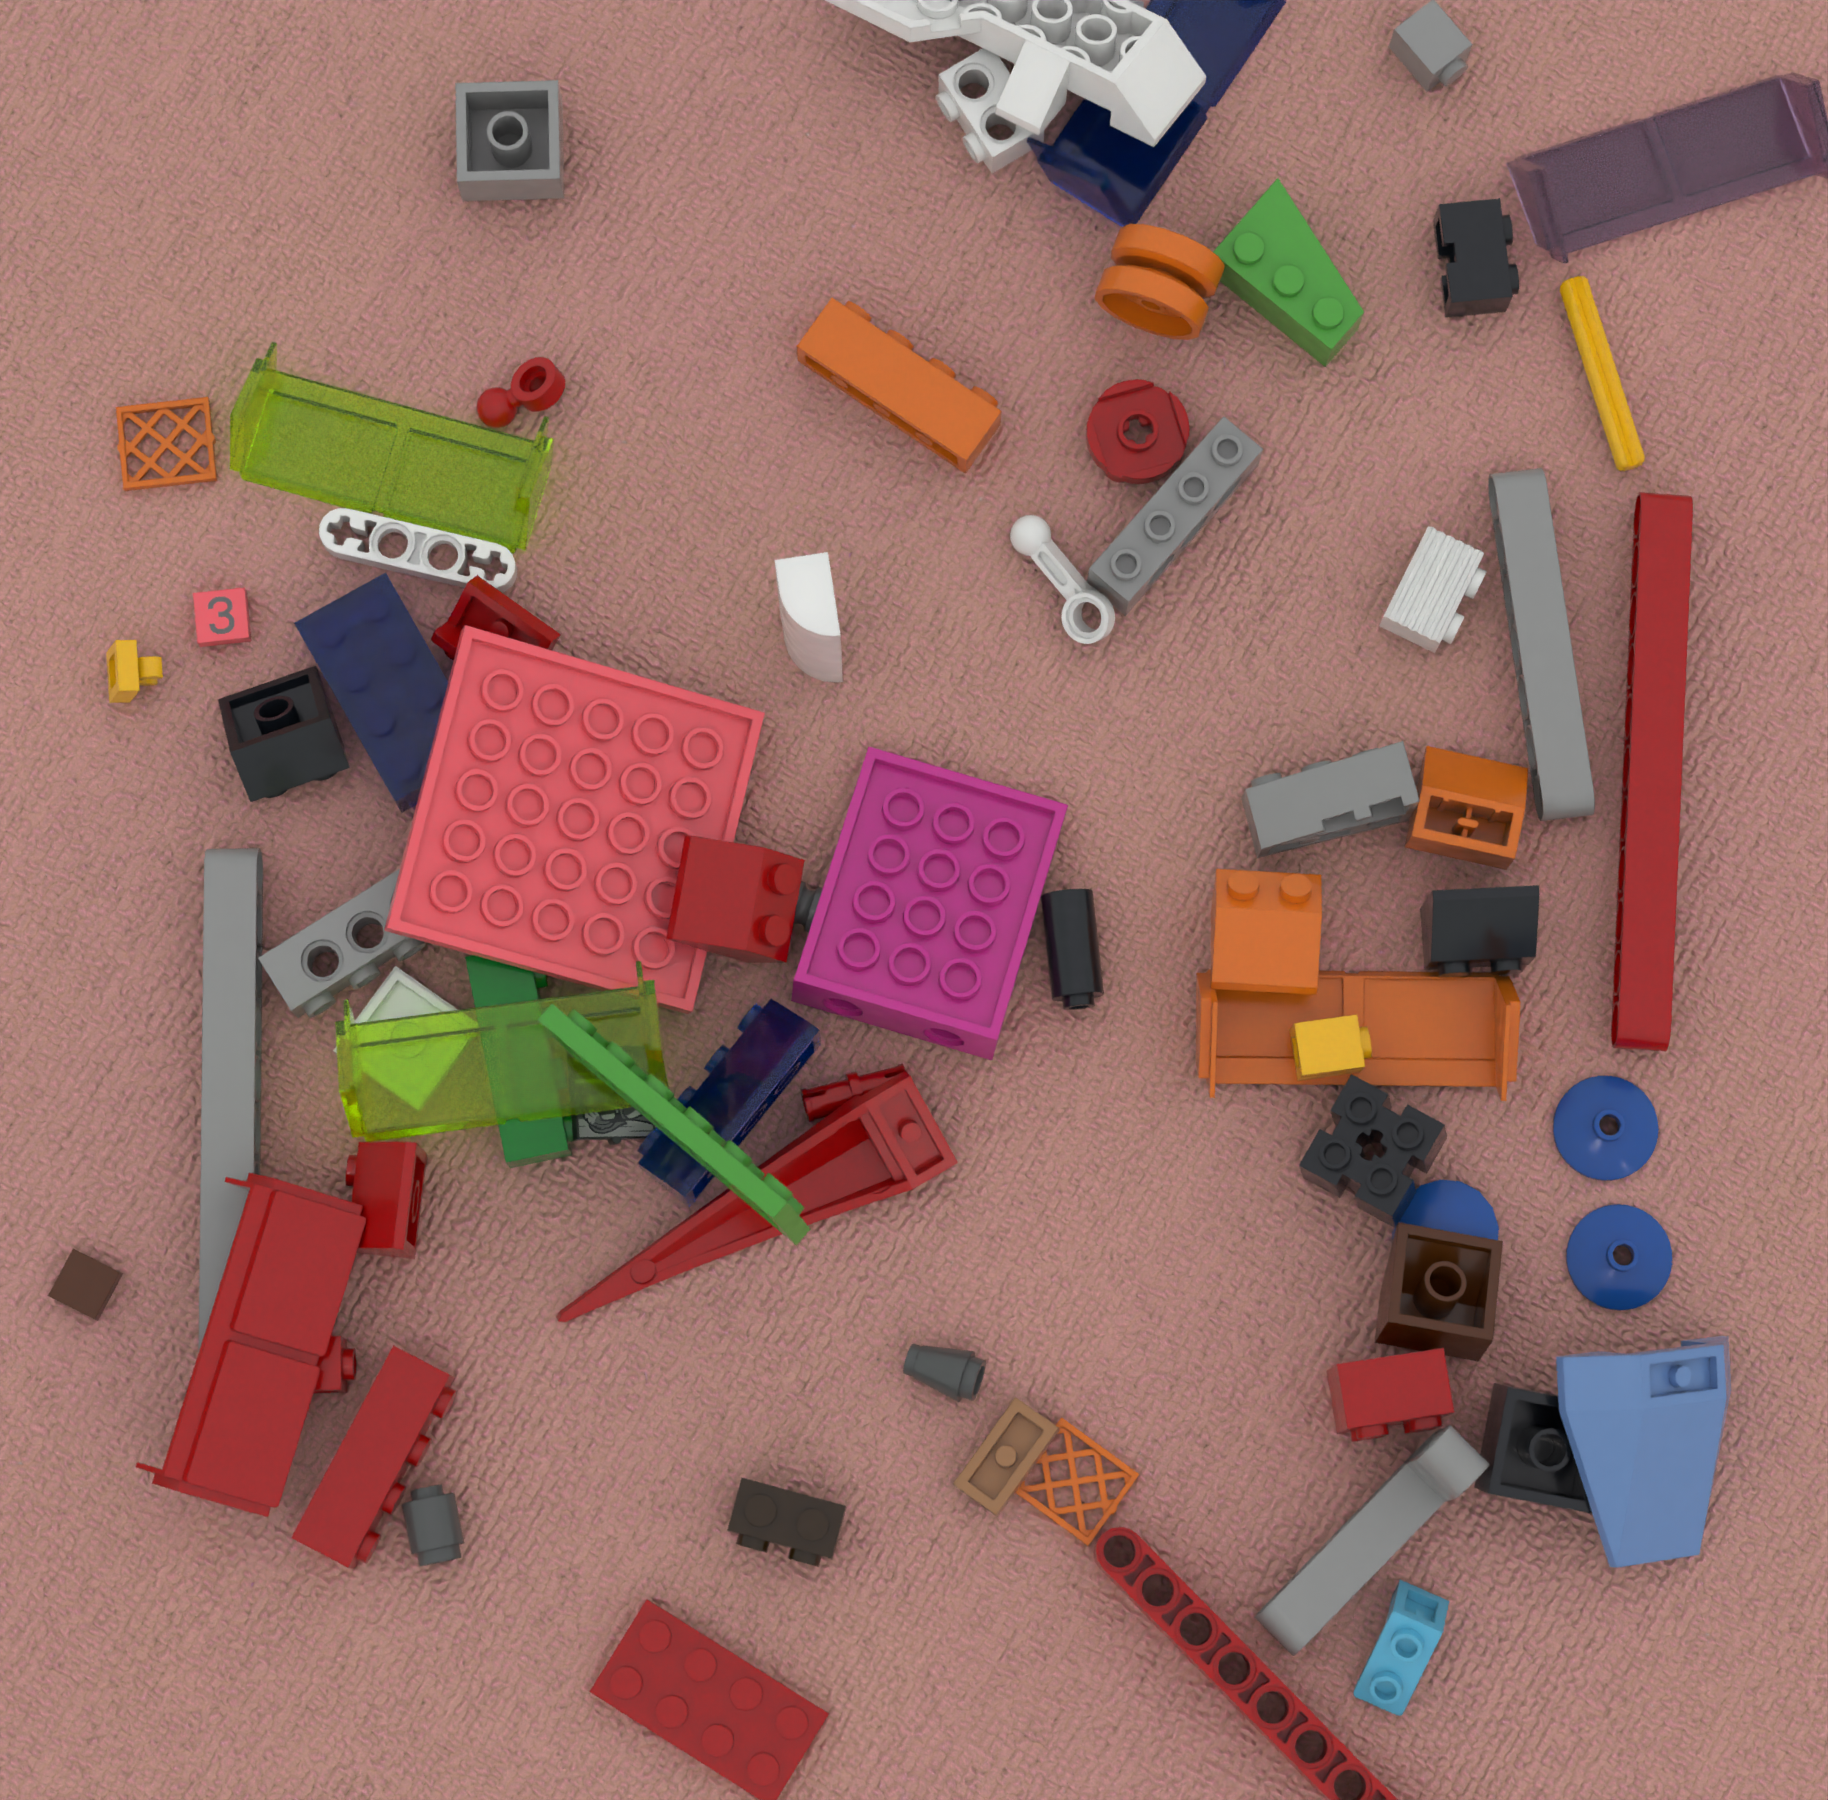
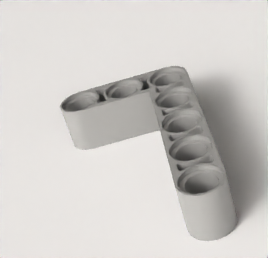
(1371, 1536)

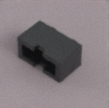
(1477, 268)

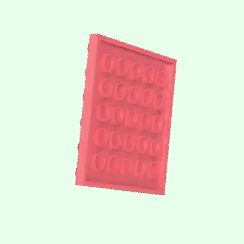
(566, 814)

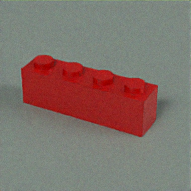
(374, 1458)

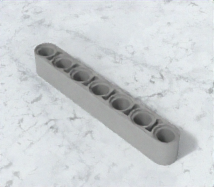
(1541, 644)

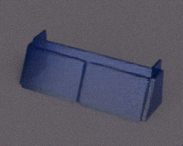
(1124, 174)

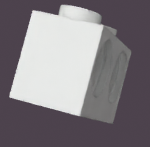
(979, 113)

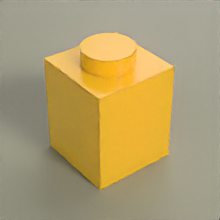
(1329, 1047)

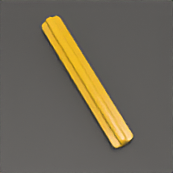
(1602, 373)

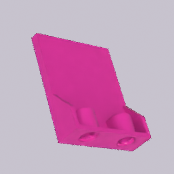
(928, 903)

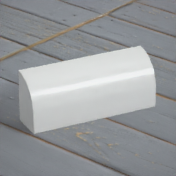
(810, 615)

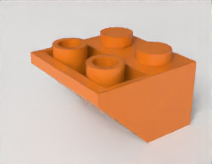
(1468, 808)

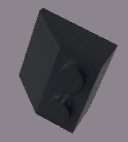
(283, 734)
(1480, 929)

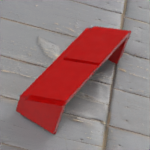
(263, 1346)

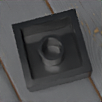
(1529, 1451)

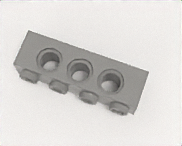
(1174, 515)
(292, 960)

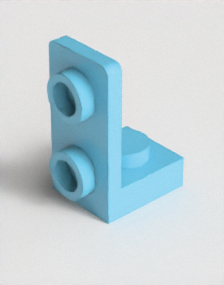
(1402, 1648)

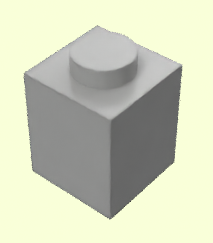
(1431, 46)

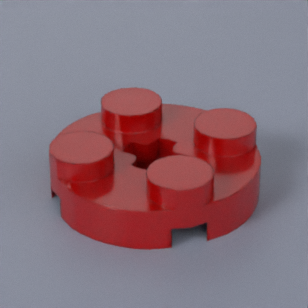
(1152, 407)

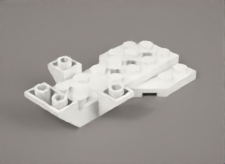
(1093, 48)

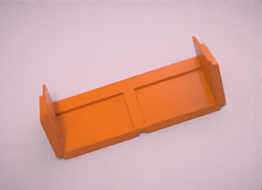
(1418, 1026)

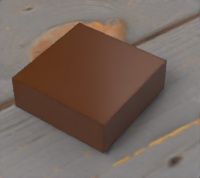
(85, 1284)

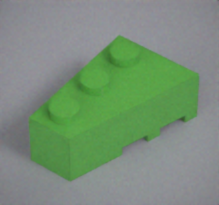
(1288, 276)

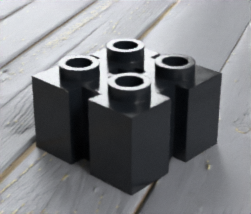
(1383, 1183)

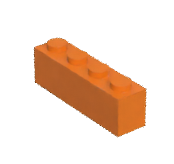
(900, 384)

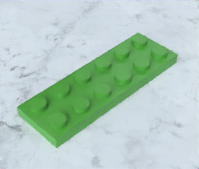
(677, 1122)

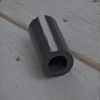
(1072, 947)

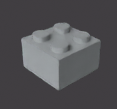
(509, 140)

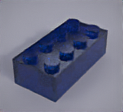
(381, 680)

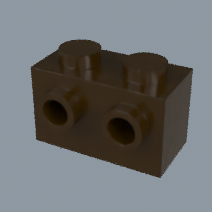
(786, 1519)

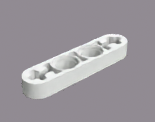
(420, 544)

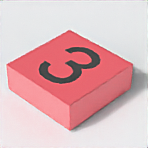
(222, 617)

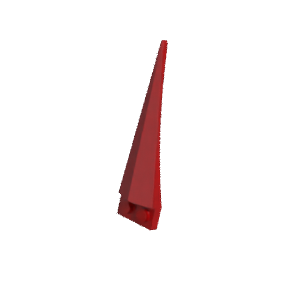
(845, 1161)

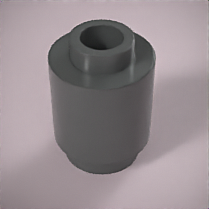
(433, 1525)

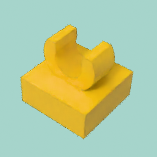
(129, 672)

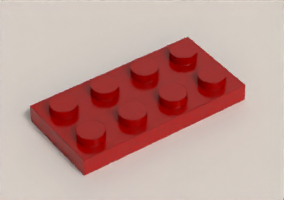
(709, 1702)

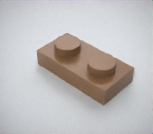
(1006, 1457)

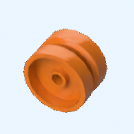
(1159, 281)

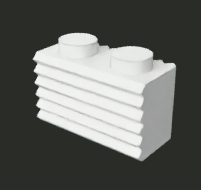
(1432, 590)

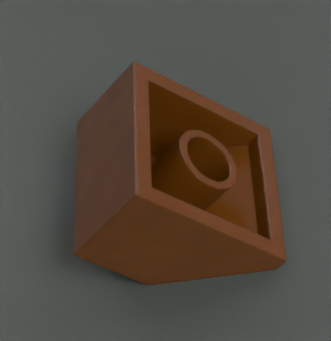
(1439, 1292)

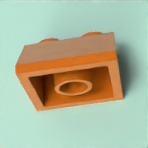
(1266, 931)

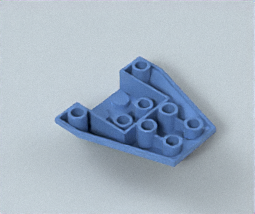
(1647, 1443)

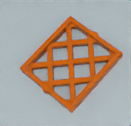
(163, 408)
(1108, 1506)

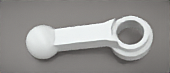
(1032, 538)

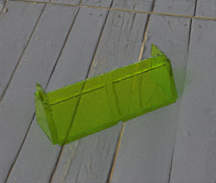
(387, 457)
(487, 1063)

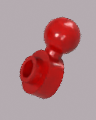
(534, 385)

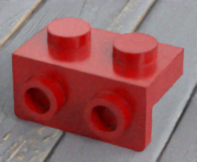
(493, 612)

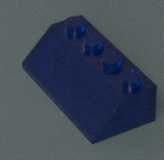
(735, 1094)

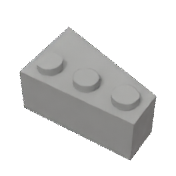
(1330, 800)

